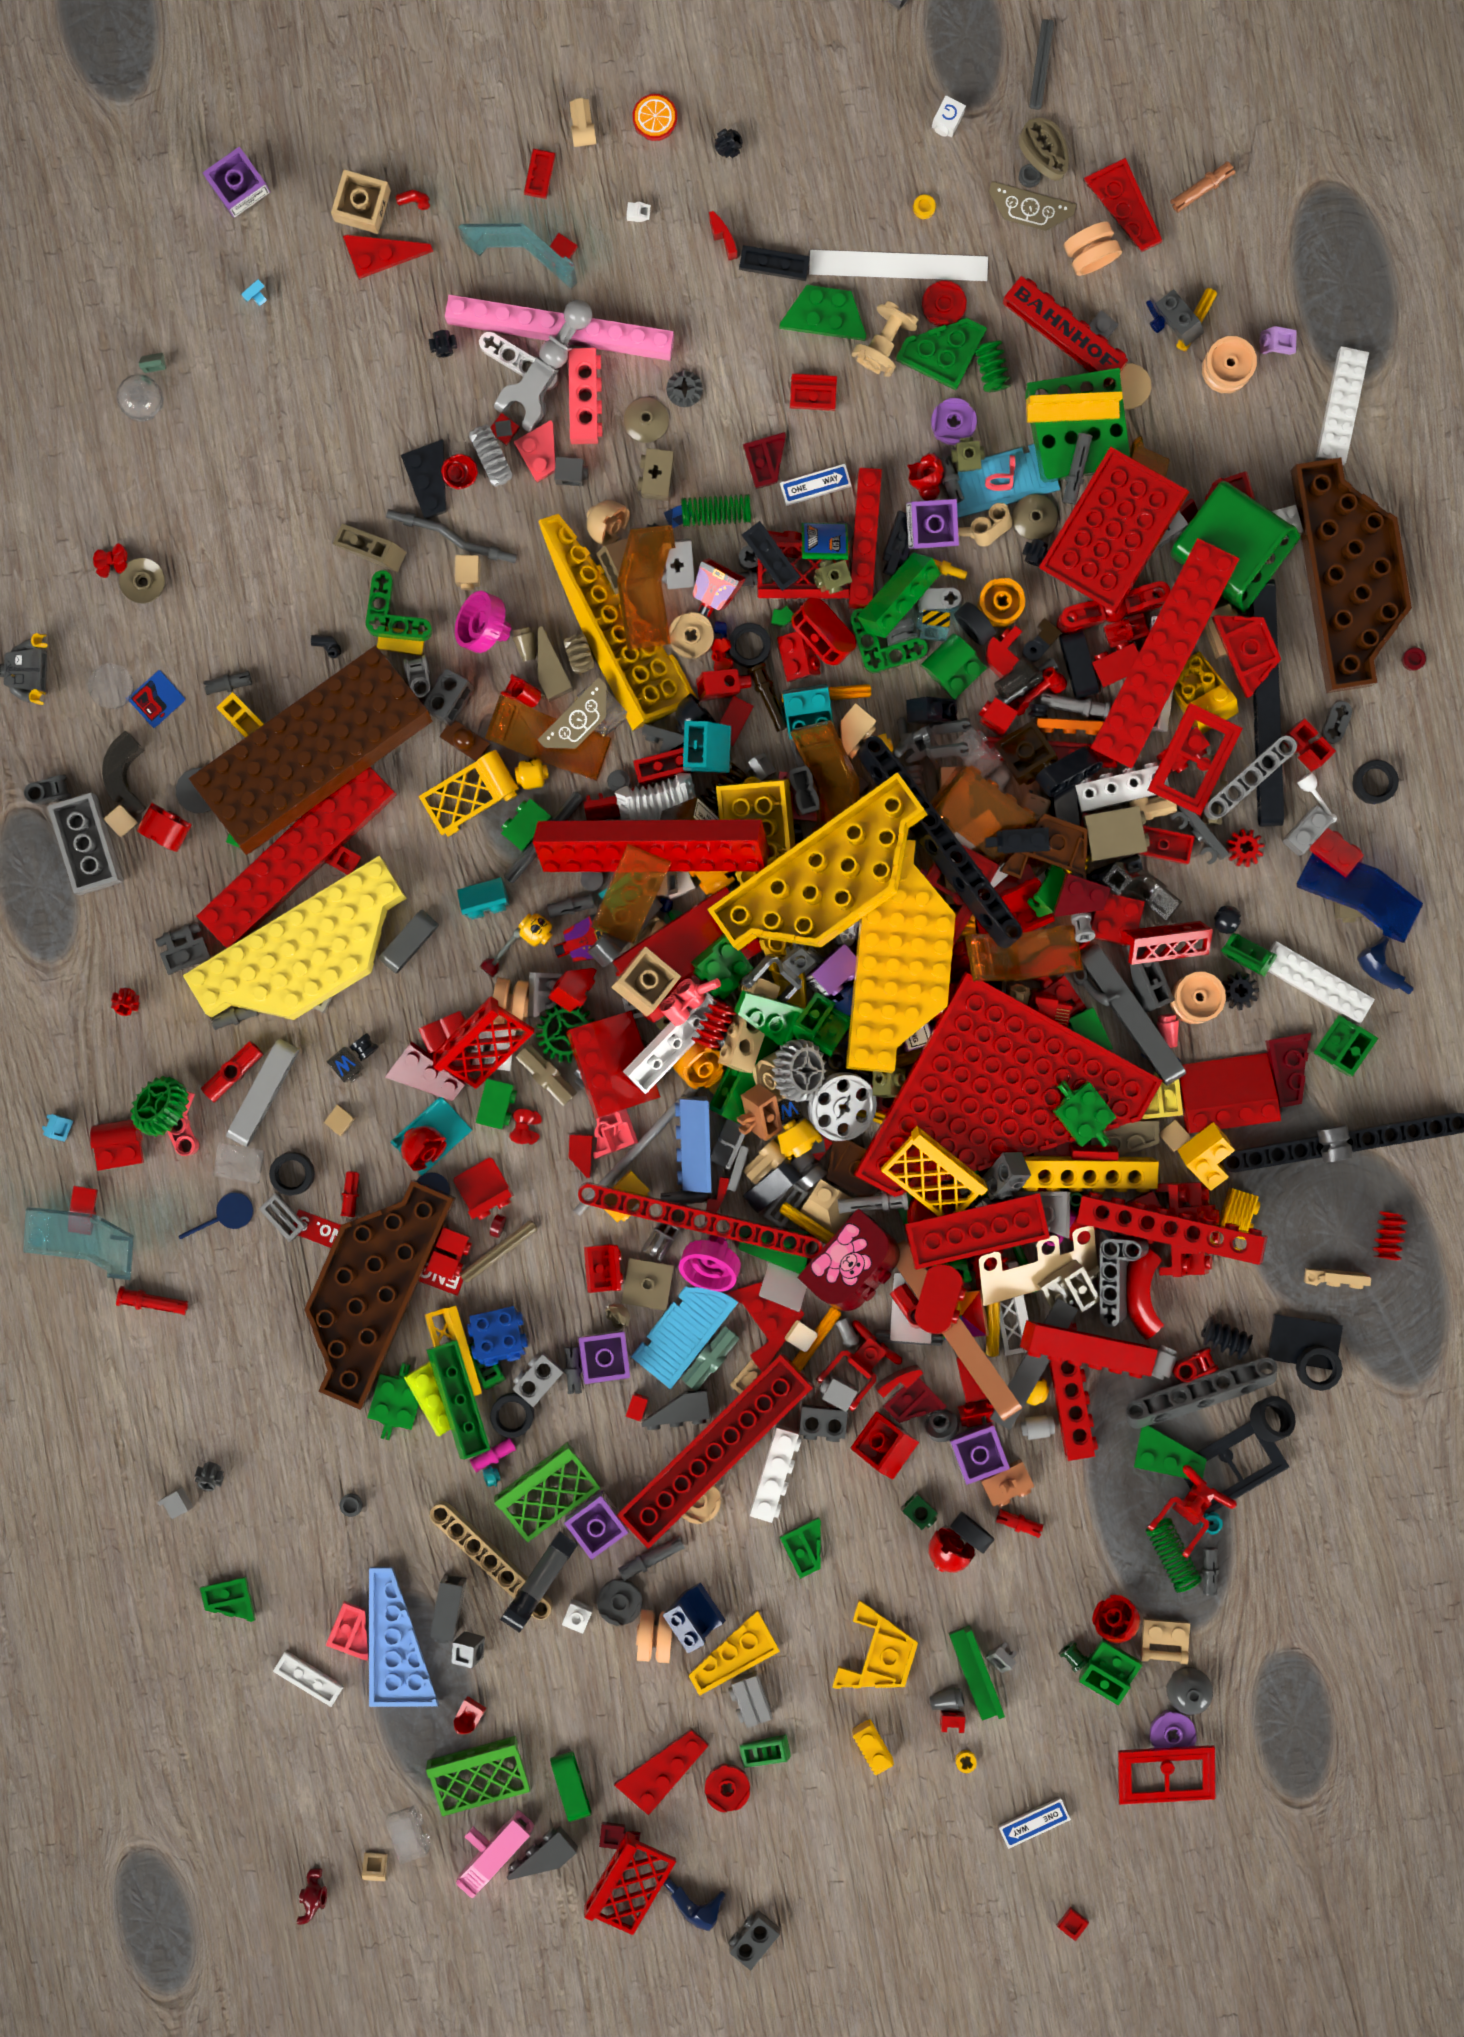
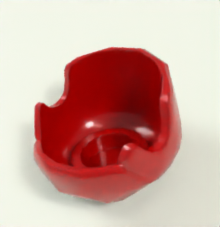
(459, 471)

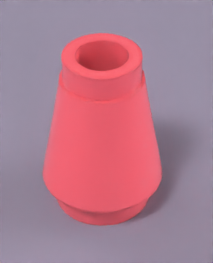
(1168, 1028)

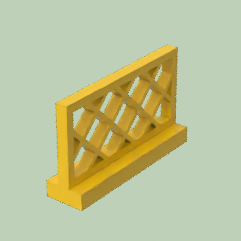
(943, 1158)

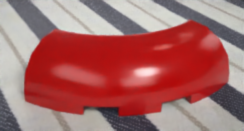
(1138, 1294)

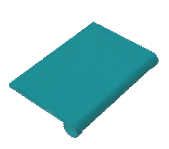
(445, 1120)

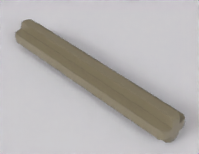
(498, 1251)

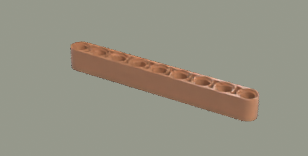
(964, 1345)

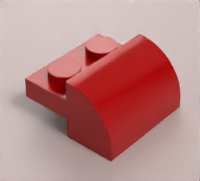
(116, 1144)

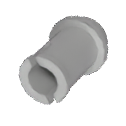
(847, 1332)

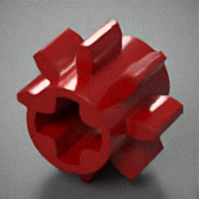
(125, 1001)

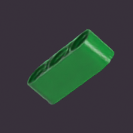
(570, 1786)

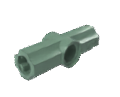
(710, 1358)

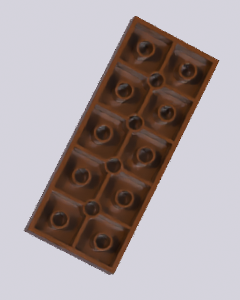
(310, 749)

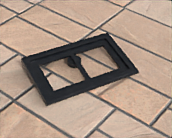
(1222, 1447)

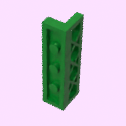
(976, 1673)

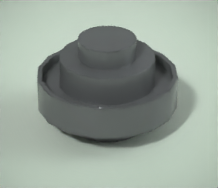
(942, 1425)

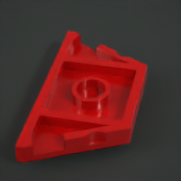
(1248, 649)

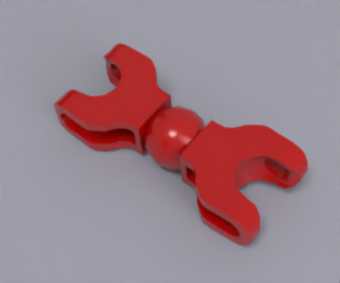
(1092, 613)

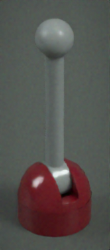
(491, 965)

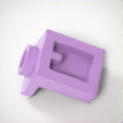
(1278, 340)

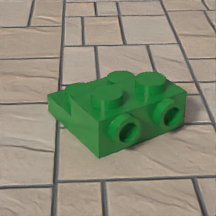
(721, 962)

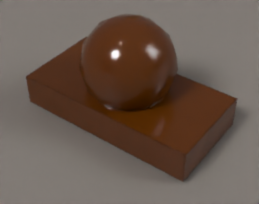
(465, 740)

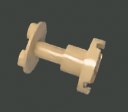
(876, 354)

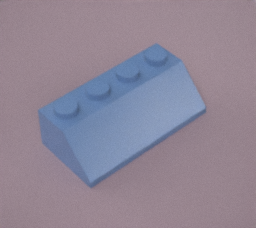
(695, 1144)

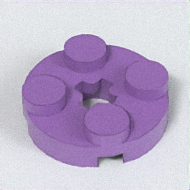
(944, 412)
(1169, 1721)

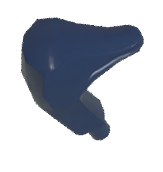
(1373, 963)
(700, 1916)

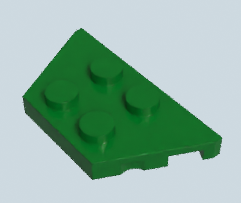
(825, 313)

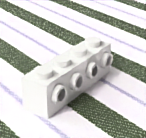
(1116, 789)
(774, 1473)

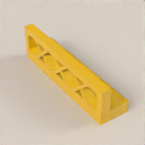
(1073, 407)
(455, 1332)

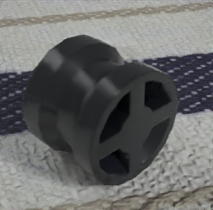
(364, 1047)

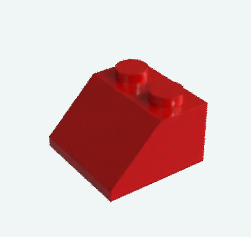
(884, 1445)

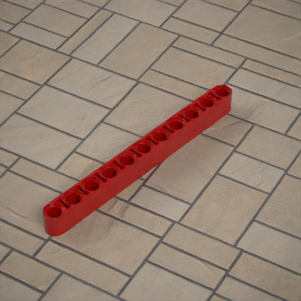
(709, 1227)

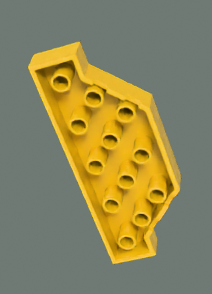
(828, 876)
(899, 969)

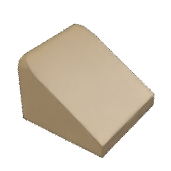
(120, 820)
(339, 1120)
(1174, 1136)
(801, 1336)
(374, 1866)

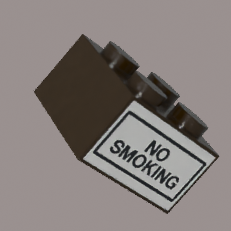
(689, 810)

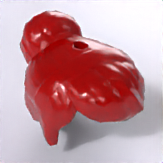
(926, 476)

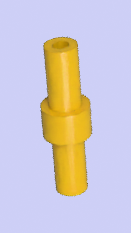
(946, 568)

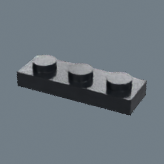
(774, 263)
(770, 556)

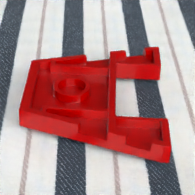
(771, 1318)

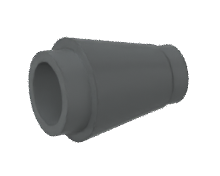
(948, 1700)

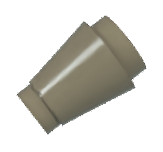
(525, 643)

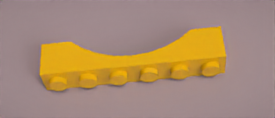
(239, 715)

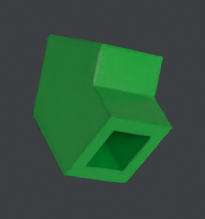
(782, 617)

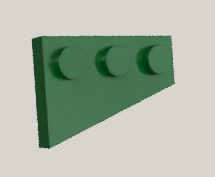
(769, 1015)

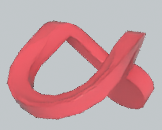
(1003, 487)

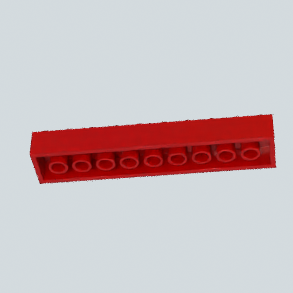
(1165, 653)
(686, 843)
(295, 857)
(715, 1450)

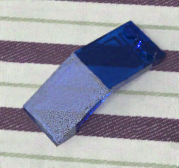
(1366, 891)

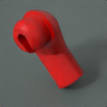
(413, 196)

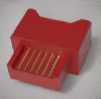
(1050, 1007)

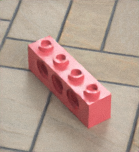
(579, 360)

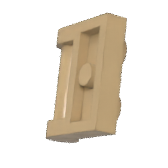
(1165, 1633)

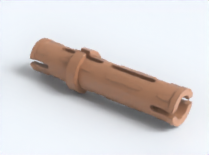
(1209, 182)

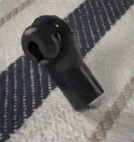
(329, 644)

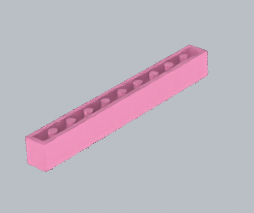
(542, 323)

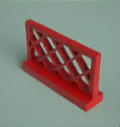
(797, 589)
(466, 1035)
(613, 1873)

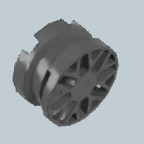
(902, 632)

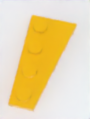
(737, 1653)

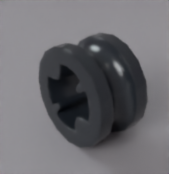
(1038, 711)

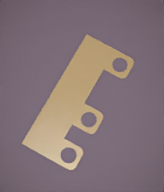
(1021, 1280)

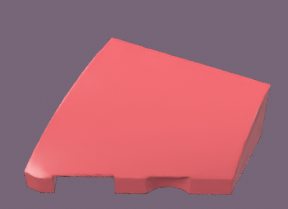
(614, 1133)

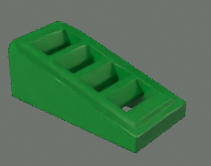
(487, 1384)
(780, 1740)

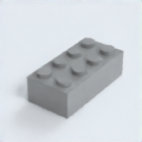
(85, 844)

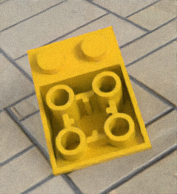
(1205, 689)

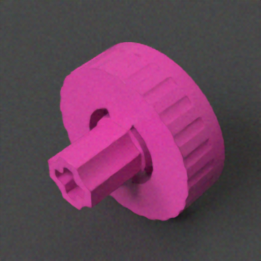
(481, 622)
(717, 1267)

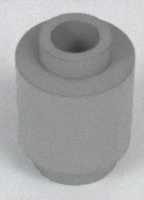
(1164, 1362)
(1038, 1427)

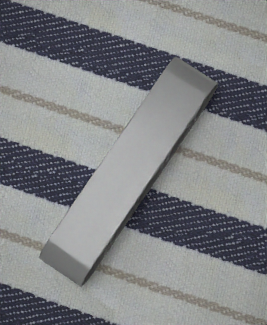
(1260, 773)
(262, 1092)

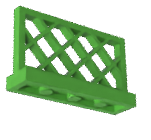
(533, 1478)
(468, 1760)

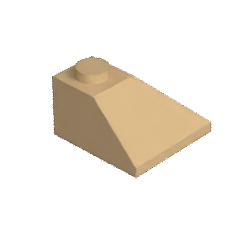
(823, 1206)

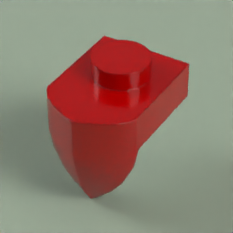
(468, 1716)

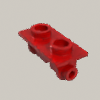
(972, 1412)

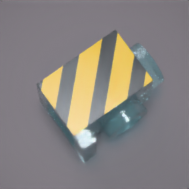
(933, 625)

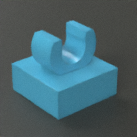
(253, 291)
(57, 1127)

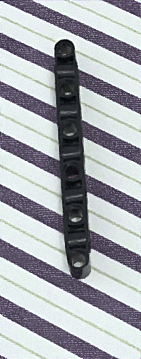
(943, 847)

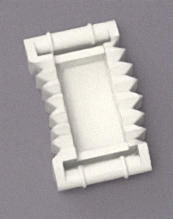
(650, 803)

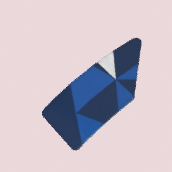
(674, 516)

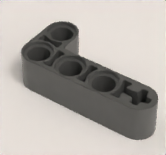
(609, 946)
(1119, 1281)

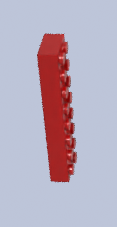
(1165, 844)

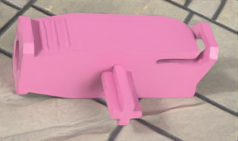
(492, 1852)

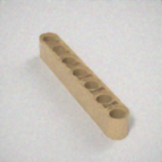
(486, 1548)

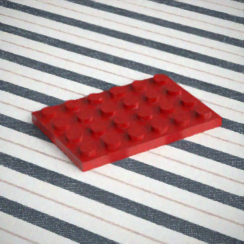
(1113, 529)

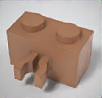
(761, 1113)
(1008, 1484)

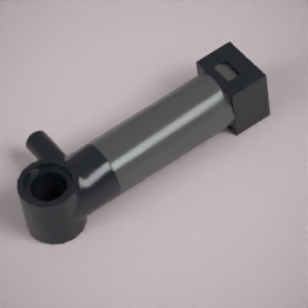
(538, 1582)

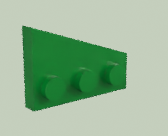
(789, 1261)
(1164, 1455)

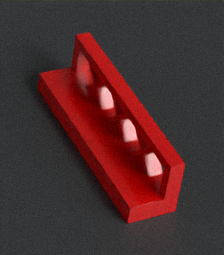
(1174, 934)

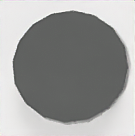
(188, 795)
(619, 1602)

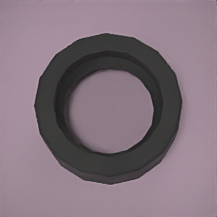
(974, 623)
(754, 628)
(1392, 786)
(274, 1173)
(1336, 1371)
(1284, 1412)
(499, 1427)
(972, 1532)

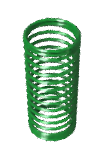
(692, 512)
(1186, 1579)

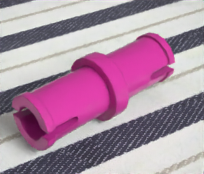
(493, 1455)

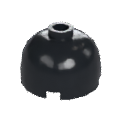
(690, 710)

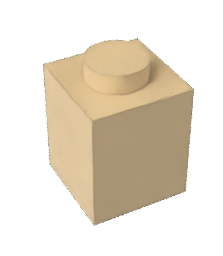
(467, 571)

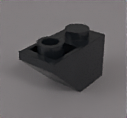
(931, 710)

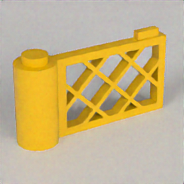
(497, 782)

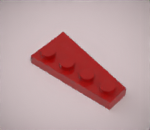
(1124, 201)
(657, 1776)

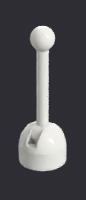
(1309, 783)

